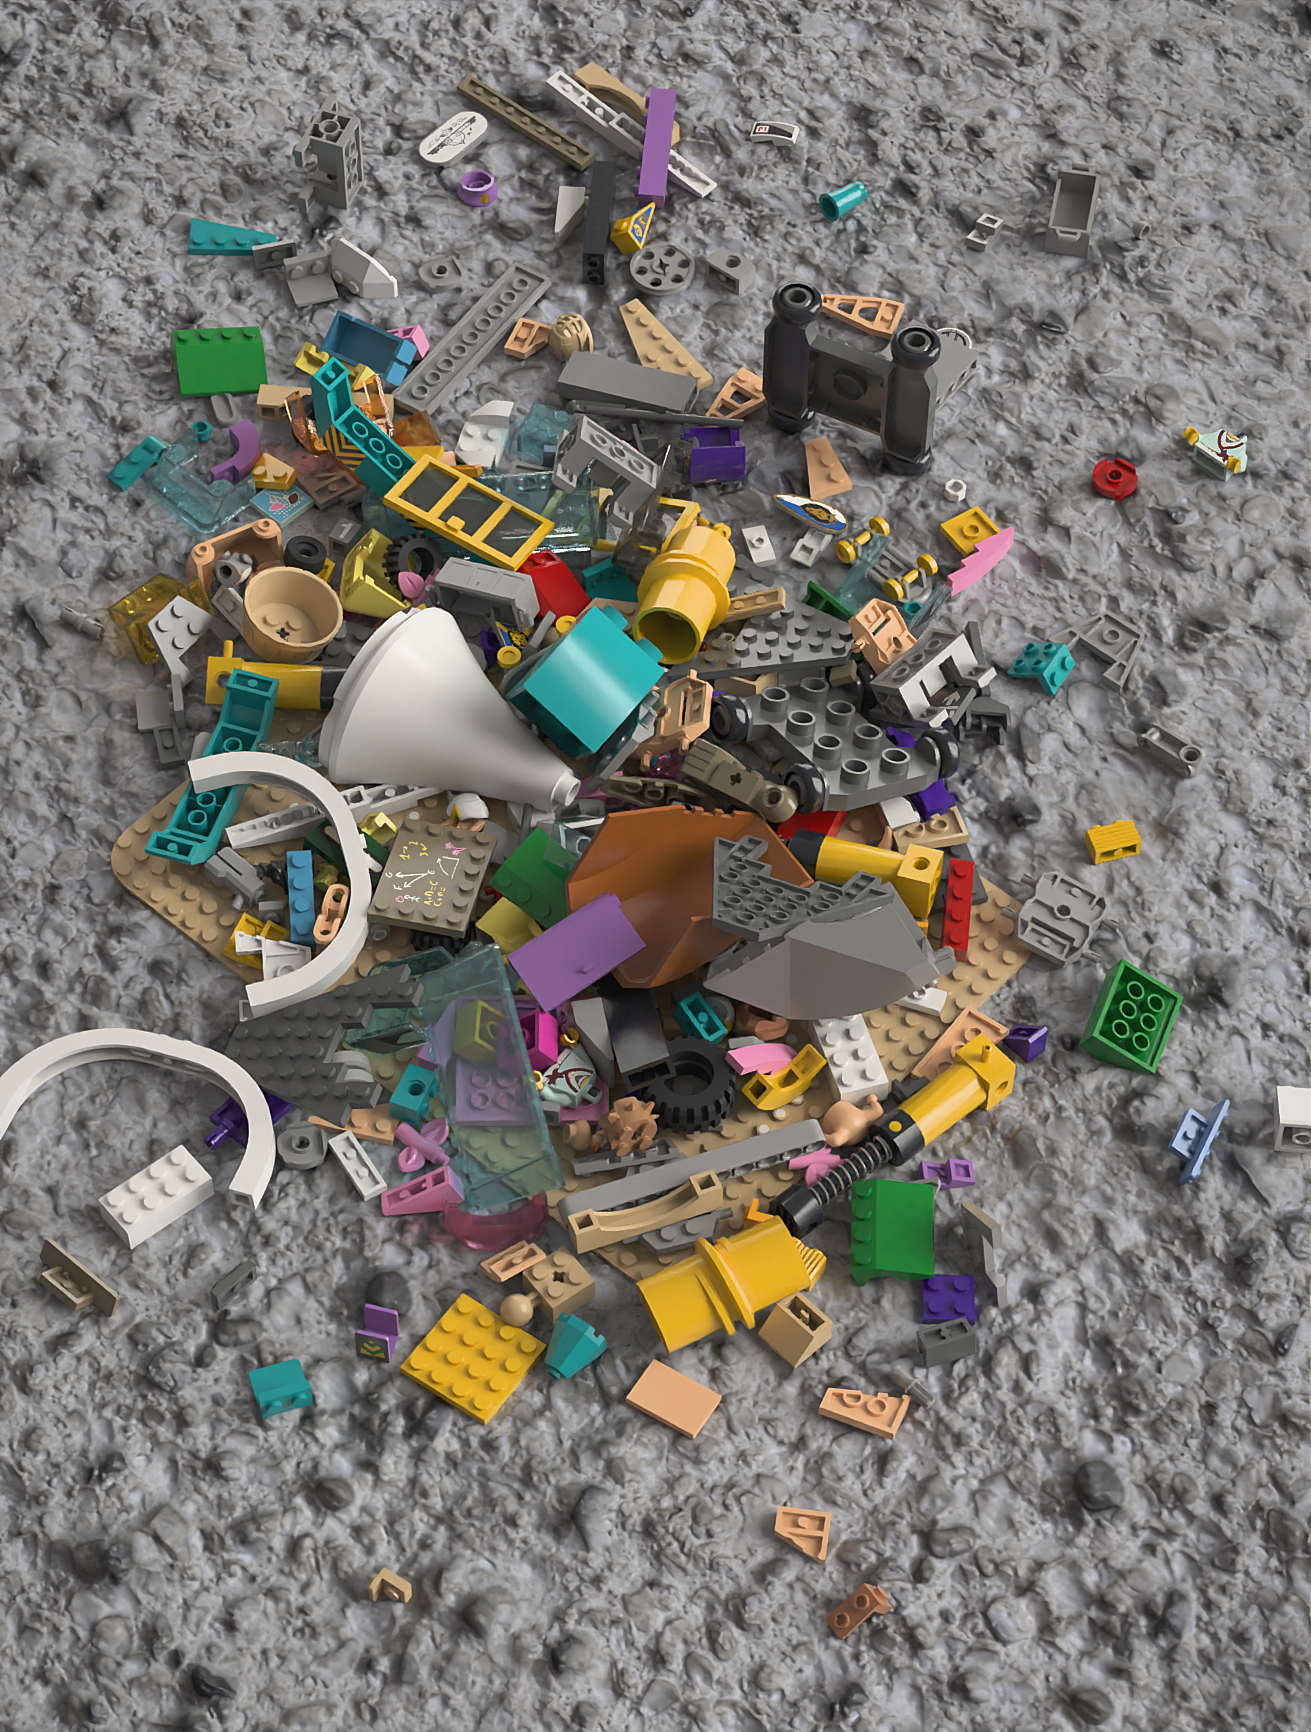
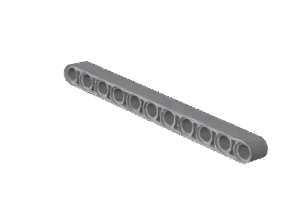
(726, 1162)

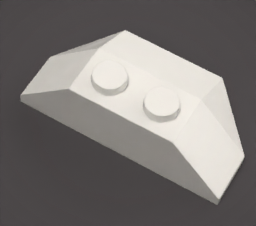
(360, 271)

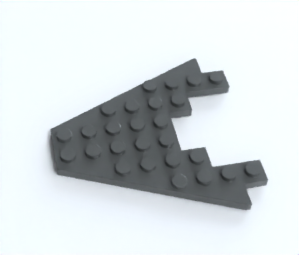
(771, 641)
(765, 907)
(293, 1047)

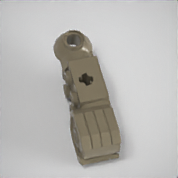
(727, 779)

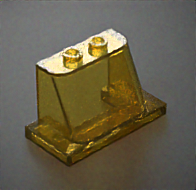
(147, 601)

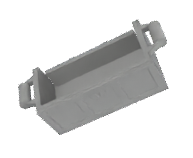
(1073, 211)
(477, 587)

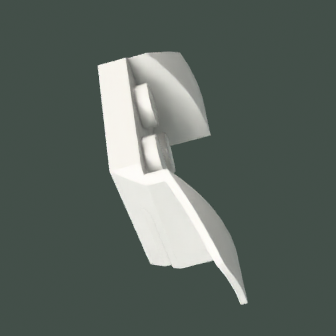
(485, 435)

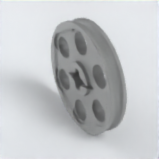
(654, 272)

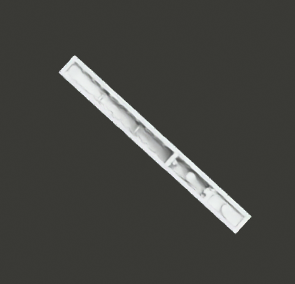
(623, 131)
(304, 818)

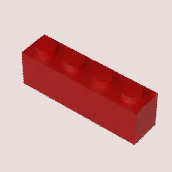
(957, 906)

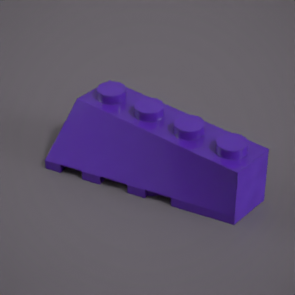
(934, 798)

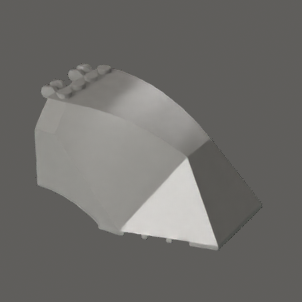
(834, 965)

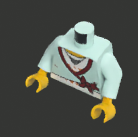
(1219, 451)
(570, 1078)

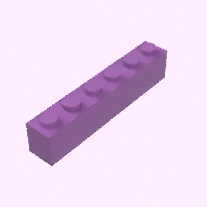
(657, 147)

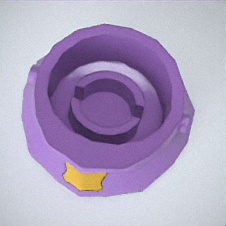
(477, 189)

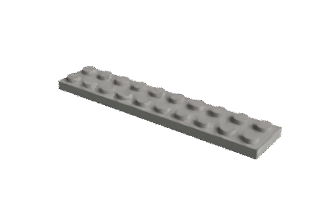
(471, 339)

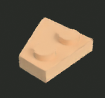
(527, 338)
(804, 1530)

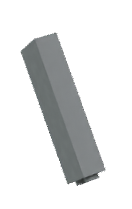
(620, 382)

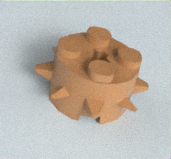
(628, 1126)

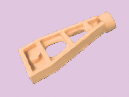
(885, 322)
(745, 383)

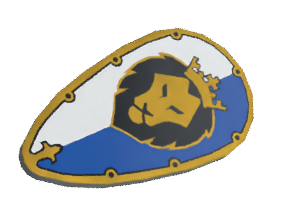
(812, 513)

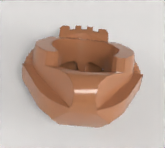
(764, 1026)

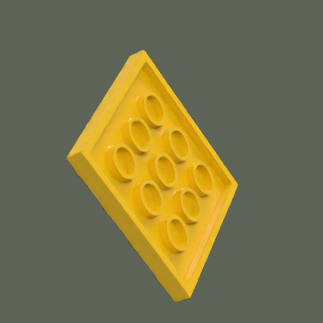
(473, 1359)

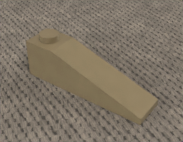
(652, 791)

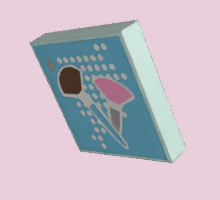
(281, 505)

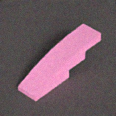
(985, 557)
(761, 1058)

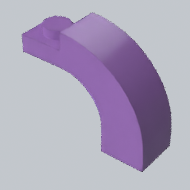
(247, 443)

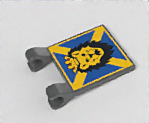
(507, 632)

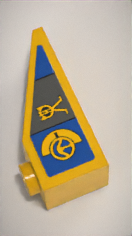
(631, 228)

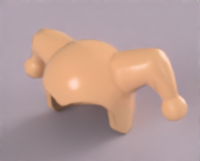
(848, 1124)

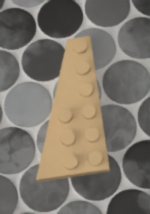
(656, 345)

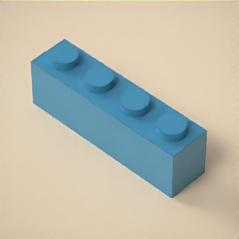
(301, 898)

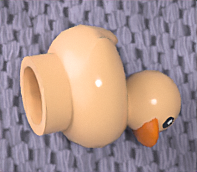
(580, 1136)

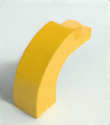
(786, 1085)

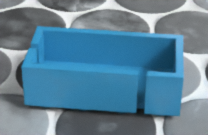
(364, 343)

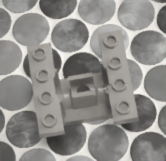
(339, 156)
(614, 462)
(927, 667)

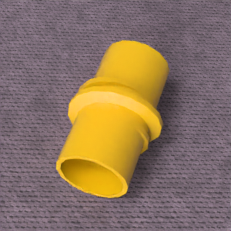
(685, 593)
(723, 1284)

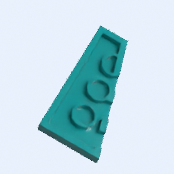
(223, 239)

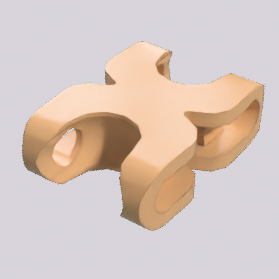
(331, 918)

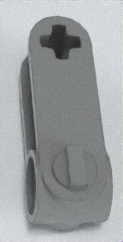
(1172, 750)

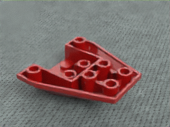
(554, 585)

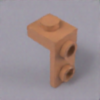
(857, 1609)

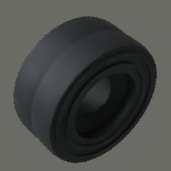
(307, 546)

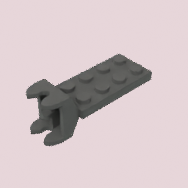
(984, 714)

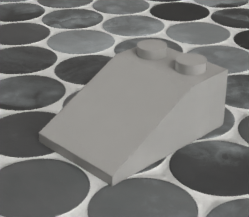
(590, 1023)

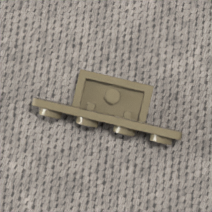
(74, 1282)

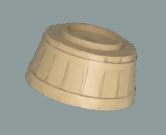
(292, 602)

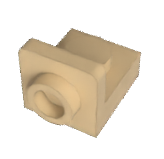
(392, 1584)

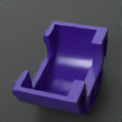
(719, 455)

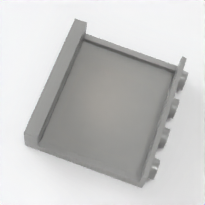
(952, 368)

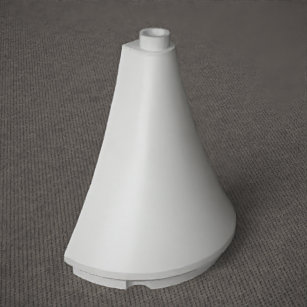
(429, 717)

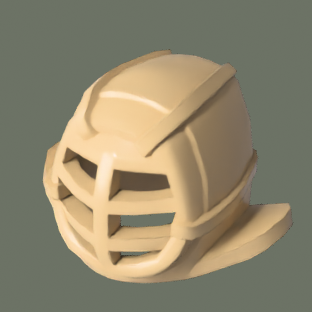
(568, 336)

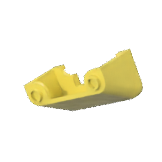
(363, 579)

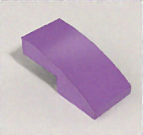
(952, 1174)

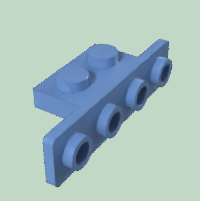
(1194, 1137)

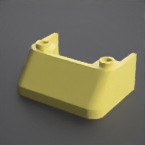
(510, 928)

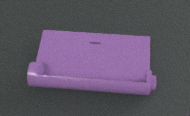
(576, 951)

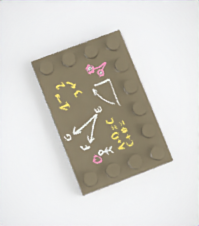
(432, 878)

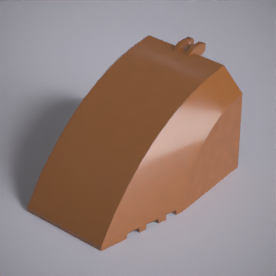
(662, 875)

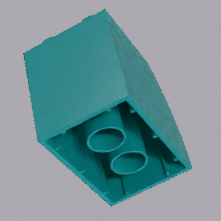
(587, 682)

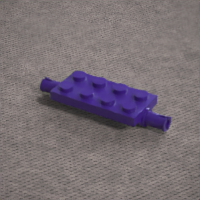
(233, 1124)

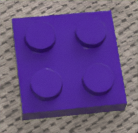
(948, 1298)

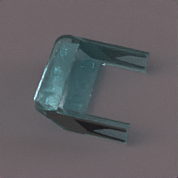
(857, 590)
(388, 1027)

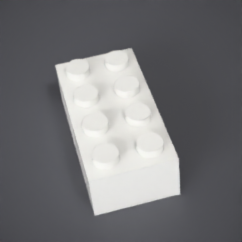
(851, 1059)
(156, 1196)

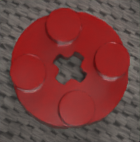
(1114, 488)

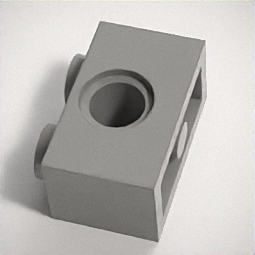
(730, 270)

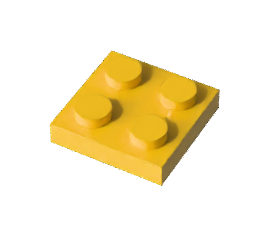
(968, 530)

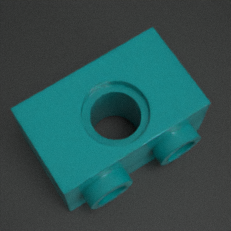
(698, 1019)
(413, 1082)

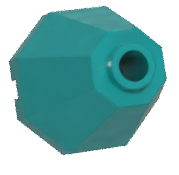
(572, 1346)

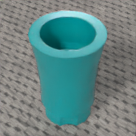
(840, 201)

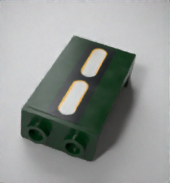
(326, 844)

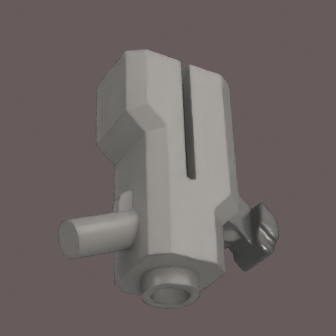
(238, 876)

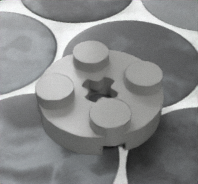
(440, 283)
(302, 1158)

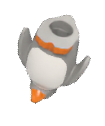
(232, 569)

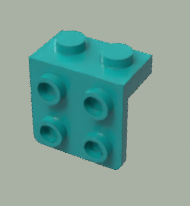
(608, 582)
(1045, 661)
(280, 1388)

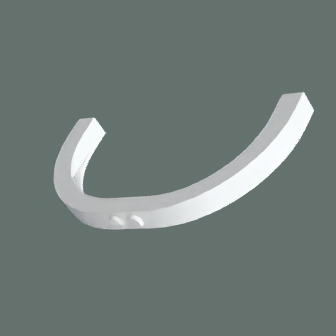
(279, 771)
(165, 1052)

